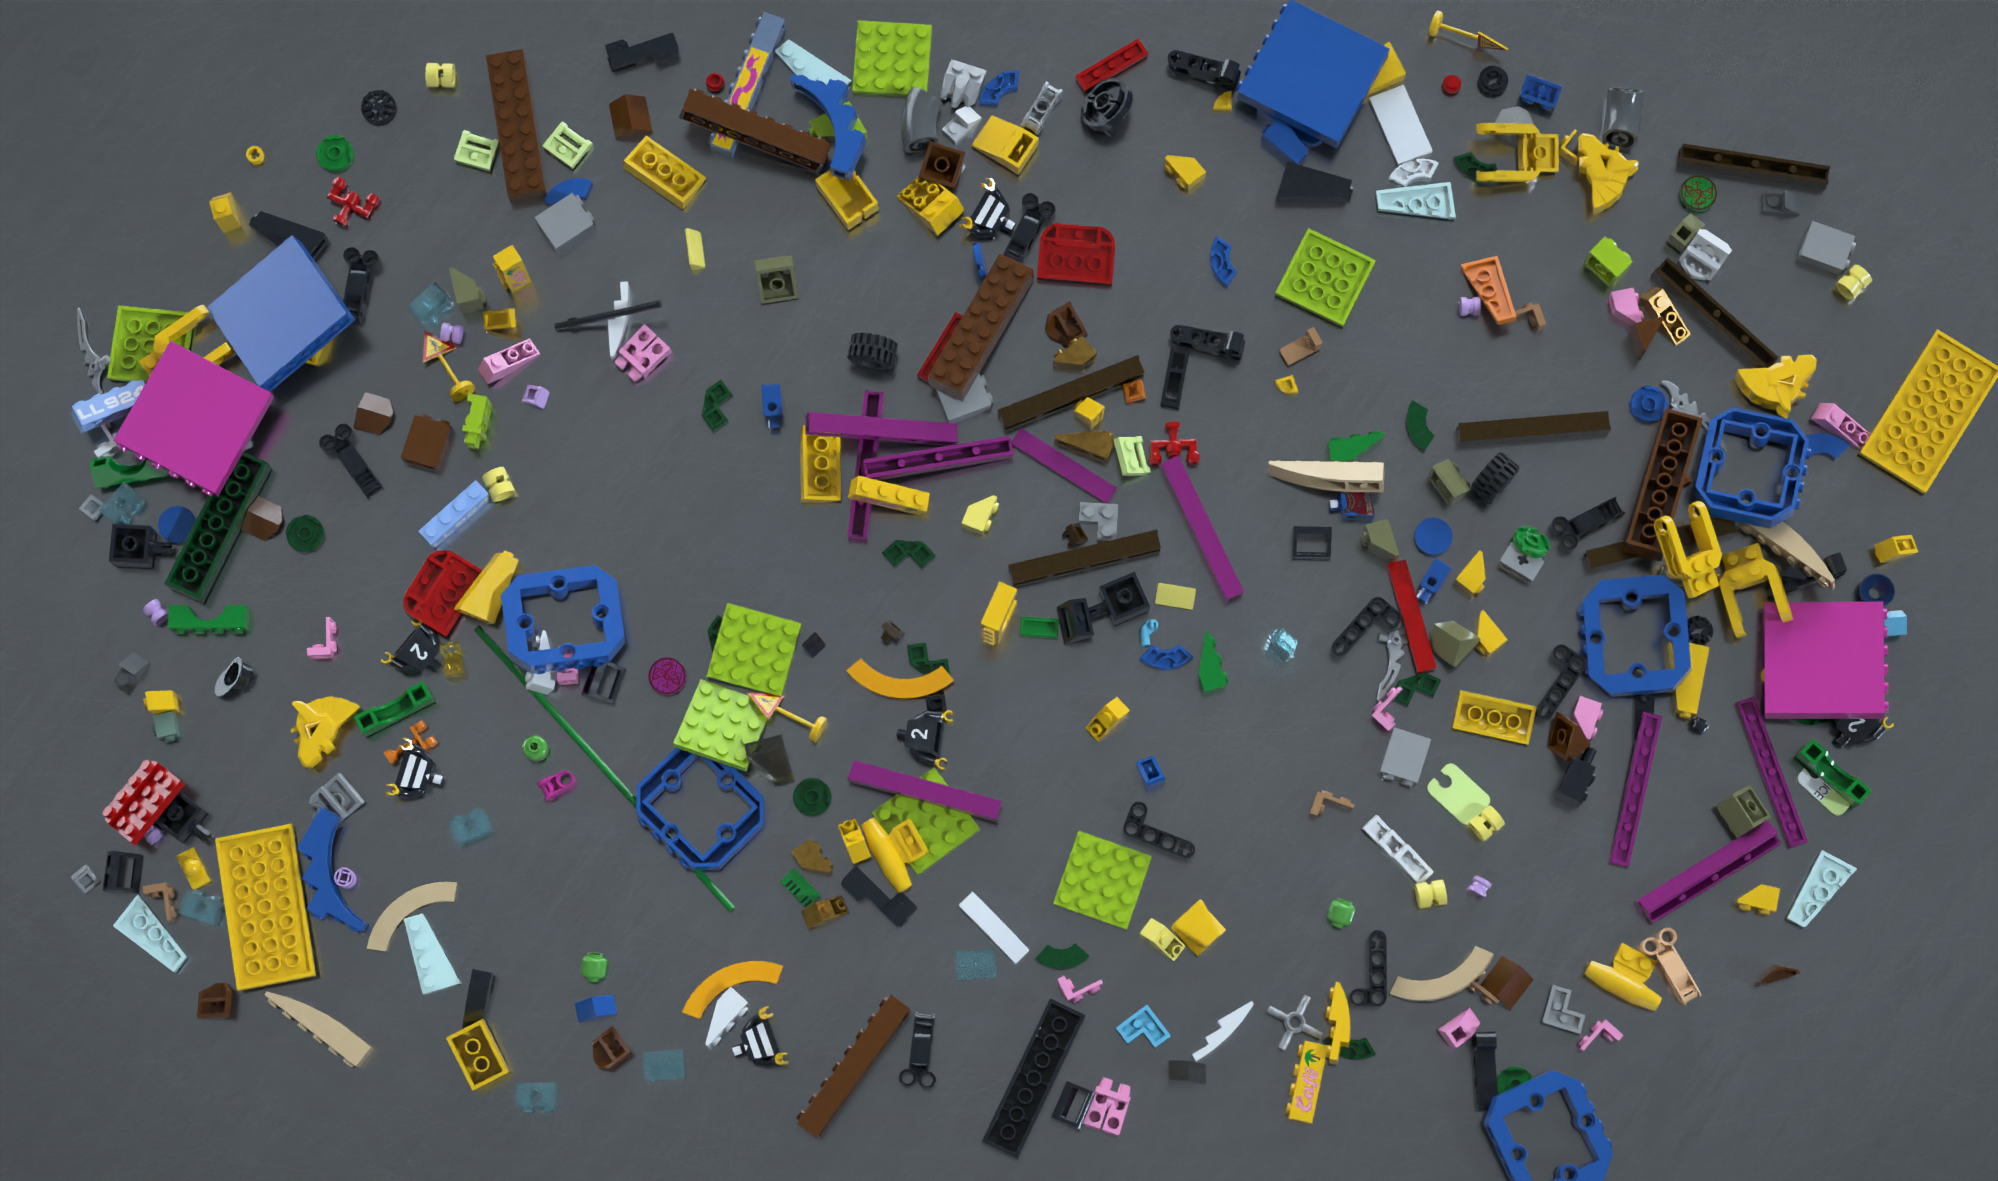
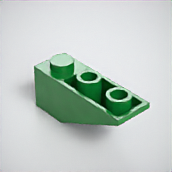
(1353, 447)
(1210, 672)

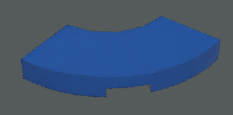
(998, 87)
(577, 186)
(1220, 261)
(1826, 444)
(1166, 659)

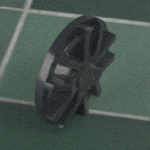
(378, 106)

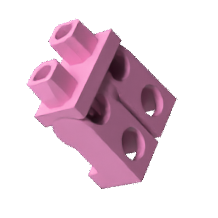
(643, 353)
(1110, 1102)

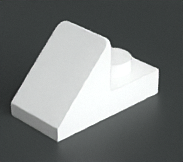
(962, 122)

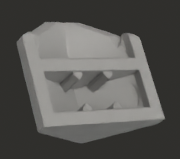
(1516, 116)

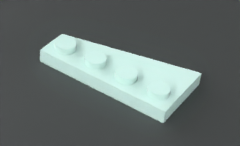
(806, 64)
(1421, 200)
(1821, 884)
(146, 931)
(430, 960)

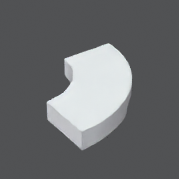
(1413, 170)

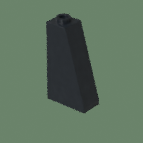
(1310, 185)
(277, 230)

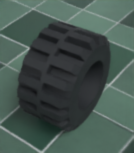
(872, 351)
(1495, 477)

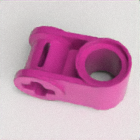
(555, 785)

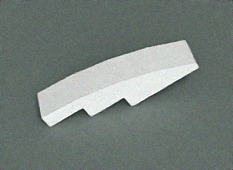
(618, 326)
(1397, 850)
(993, 927)
(1227, 1026)

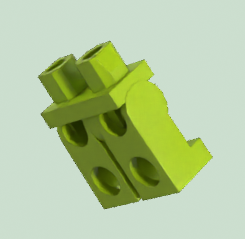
(477, 420)

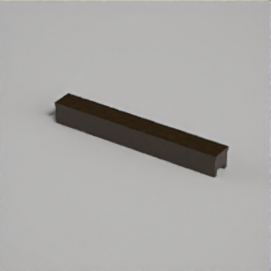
(1753, 166)
(1714, 315)
(1071, 393)
(1533, 428)
(1614, 553)
(1084, 558)

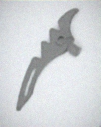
(96, 363)
(1681, 404)
(1394, 642)

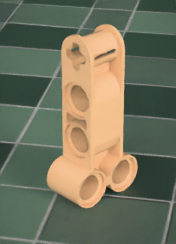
(1672, 966)

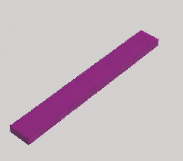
(1771, 772)
(1635, 789)

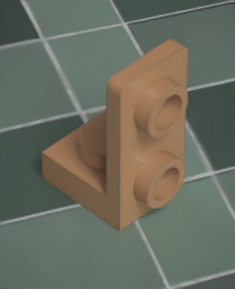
(1536, 318)
(1301, 347)
(1318, 806)
(156, 891)
(1486, 996)

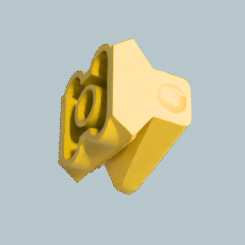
(1198, 928)

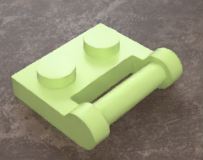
(564, 150)
(476, 156)
(1127, 456)

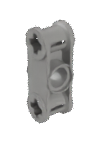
(1036, 118)

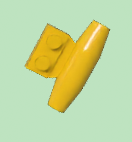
(894, 850)
(1627, 977)

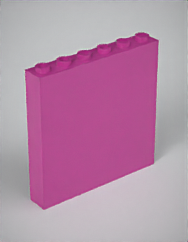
(193, 419)
(1826, 661)

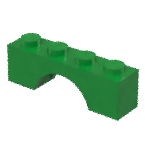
(108, 472)
(233, 619)
(389, 713)
(1847, 786)

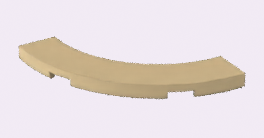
(404, 906)
(1447, 985)

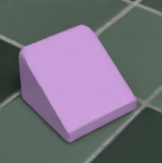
(535, 396)

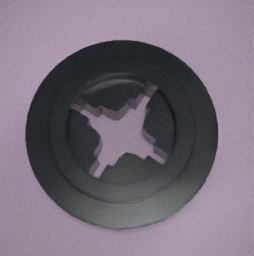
(1491, 72)
(1707, 632)

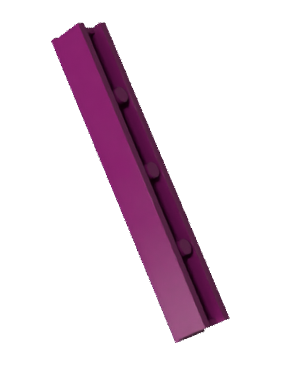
(881, 429)
(867, 449)
(937, 458)
(1201, 528)
(924, 791)
(1709, 871)

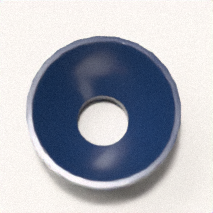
(1881, 583)

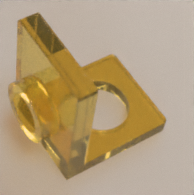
(452, 661)

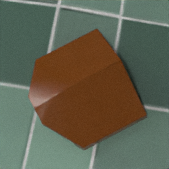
(1064, 324)
(373, 414)
(262, 519)
(1777, 973)
(214, 1002)
(609, 1049)

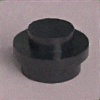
(1699, 723)

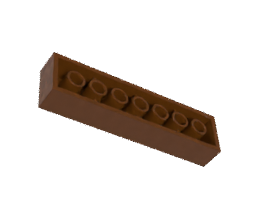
(516, 126)
(755, 130)
(980, 327)
(1663, 481)
(853, 1067)

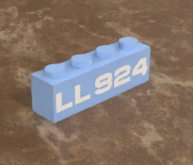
(106, 407)
(455, 514)

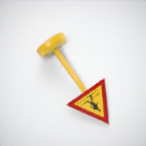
(1483, 40)
(435, 348)
(769, 703)

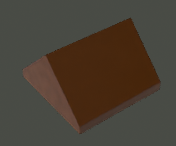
(630, 116)
(942, 164)
(1642, 335)
(1566, 738)
(1507, 982)

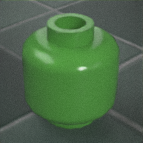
(541, 751)
(1341, 912)
(593, 966)

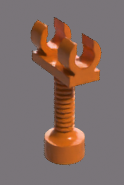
(392, 755)

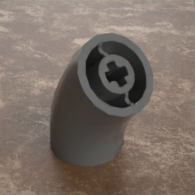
(1622, 117)
(919, 120)

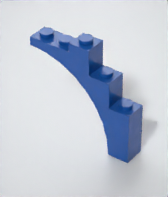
(831, 99)
(1282, 139)
(327, 899)

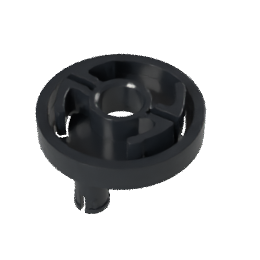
(1106, 116)

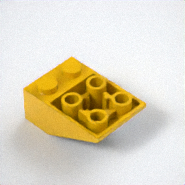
(1006, 143)
(931, 204)

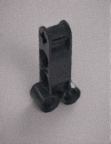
(1226, 72)
(1028, 227)
(358, 280)
(1231, 343)
(350, 458)
(1585, 523)
(1835, 565)
(920, 1052)

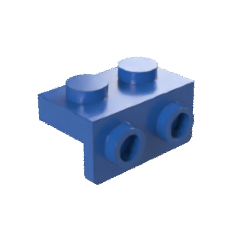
(1540, 91)

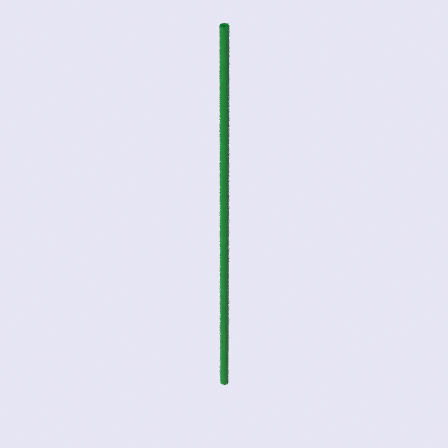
(588, 750)

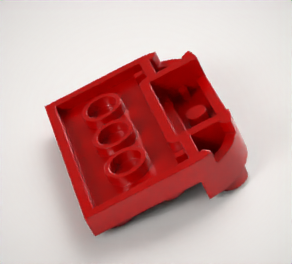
(1076, 254)
(438, 590)
(142, 800)

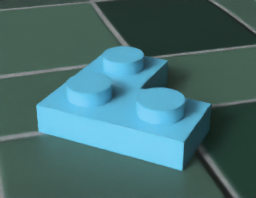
(1143, 1022)

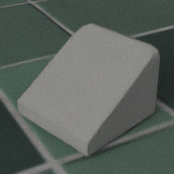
(85, 879)

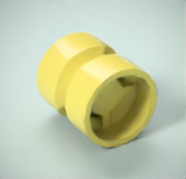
(434, 78)
(1856, 279)
(497, 482)
(1492, 820)
(1431, 894)

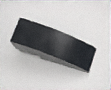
(1175, 377)
(477, 997)

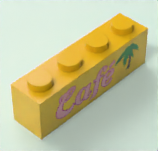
(511, 269)
(888, 495)
(1307, 1082)

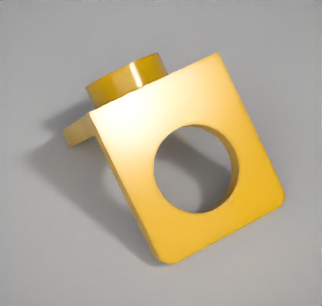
(1565, 152)

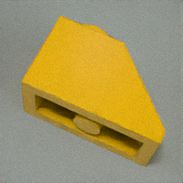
(1089, 412)
(1895, 548)
(1472, 576)
(1489, 634)

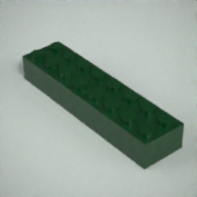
(217, 529)

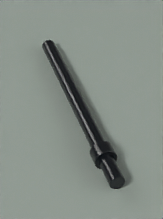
(575, 322)

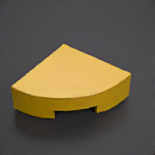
(1223, 102)
(1287, 385)

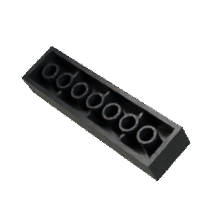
(1033, 1079)

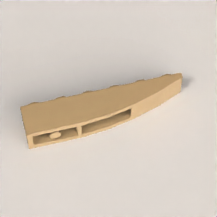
(1331, 475)
(1792, 546)
(325, 1029)

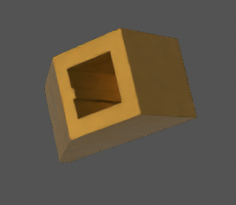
(1076, 356)
(810, 859)
(824, 911)

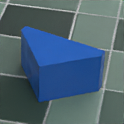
(1150, 772)
(595, 1008)

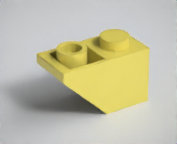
(978, 515)
(1162, 939)

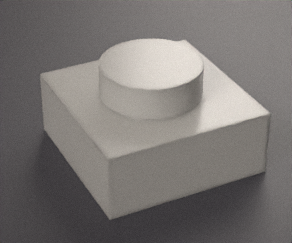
(91, 507)

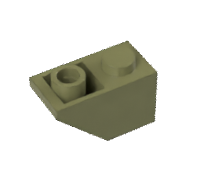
(1685, 232)

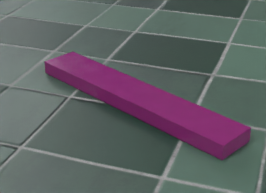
(1063, 466)

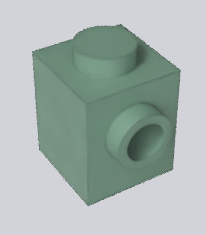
(166, 726)

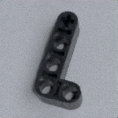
(1360, 629)
(1558, 687)
(1160, 836)
(1372, 968)
(1485, 1073)

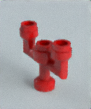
(350, 202)
(1173, 447)

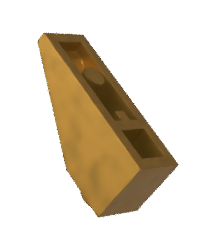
(1093, 443)

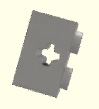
(1527, 570)

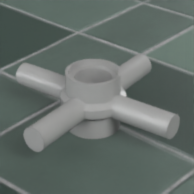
(1299, 1015)

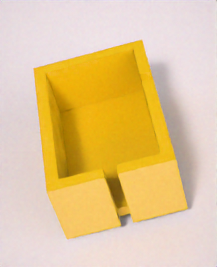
(847, 198)

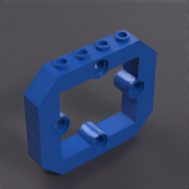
(1774, 430)
(1644, 588)
(553, 659)
(724, 848)
(1580, 1106)

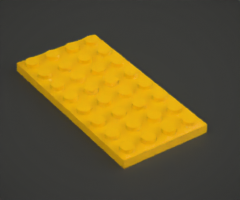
(1930, 411)
(265, 907)

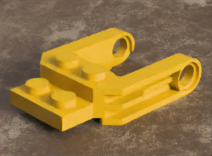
(1535, 152)
(177, 330)
(1698, 569)
(1744, 569)

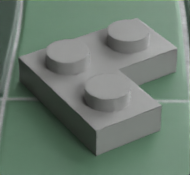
(1104, 515)
(1557, 1013)

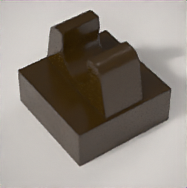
(1076, 534)
(891, 631)

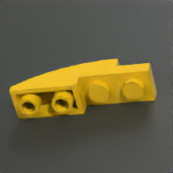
(1339, 1016)

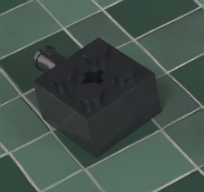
(145, 546)
(1117, 608)
(1576, 779)
(187, 822)

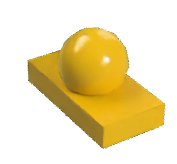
(499, 319)
(193, 868)

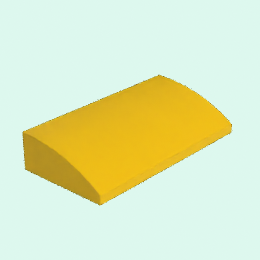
(663, 172)
(819, 468)
(1494, 717)

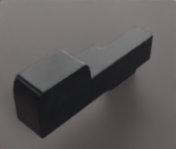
(660, 49)
(861, 887)

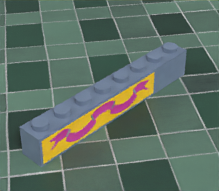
(751, 74)

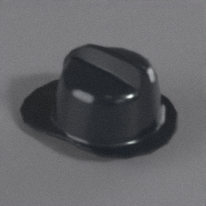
(234, 677)

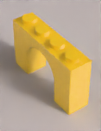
(998, 614)

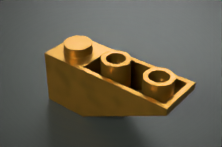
(1659, 305)

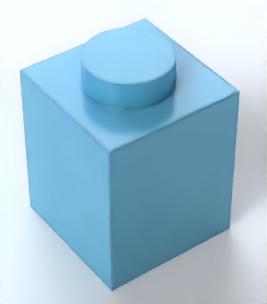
(1896, 623)

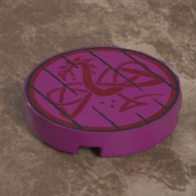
(667, 676)

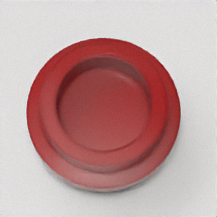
(714, 82)
(1451, 84)

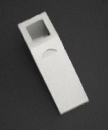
(545, 682)
(726, 1011)

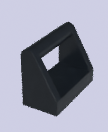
(1311, 532)
(1079, 619)
(593, 680)
(111, 872)
(1065, 1102)

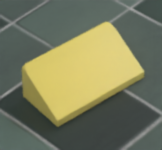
(695, 249)
(1175, 596)

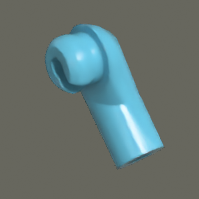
(1145, 630)

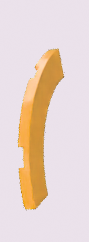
(899, 687)
(729, 977)

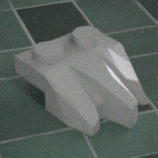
(962, 83)
(337, 797)

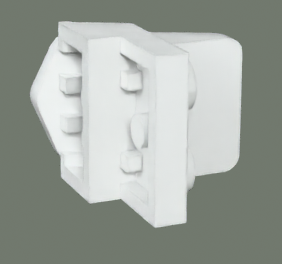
(1704, 256)

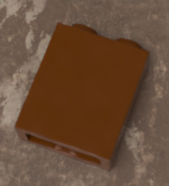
(427, 442)

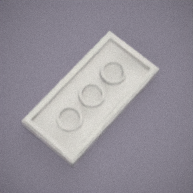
(1400, 125)

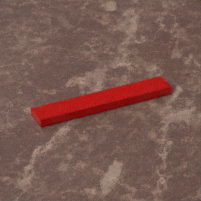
(1411, 616)

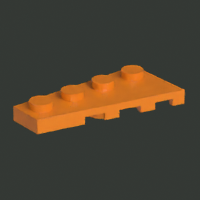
(1491, 287)

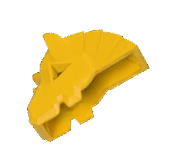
(1605, 182)
(1778, 385)
(327, 717)

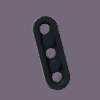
(1639, 707)

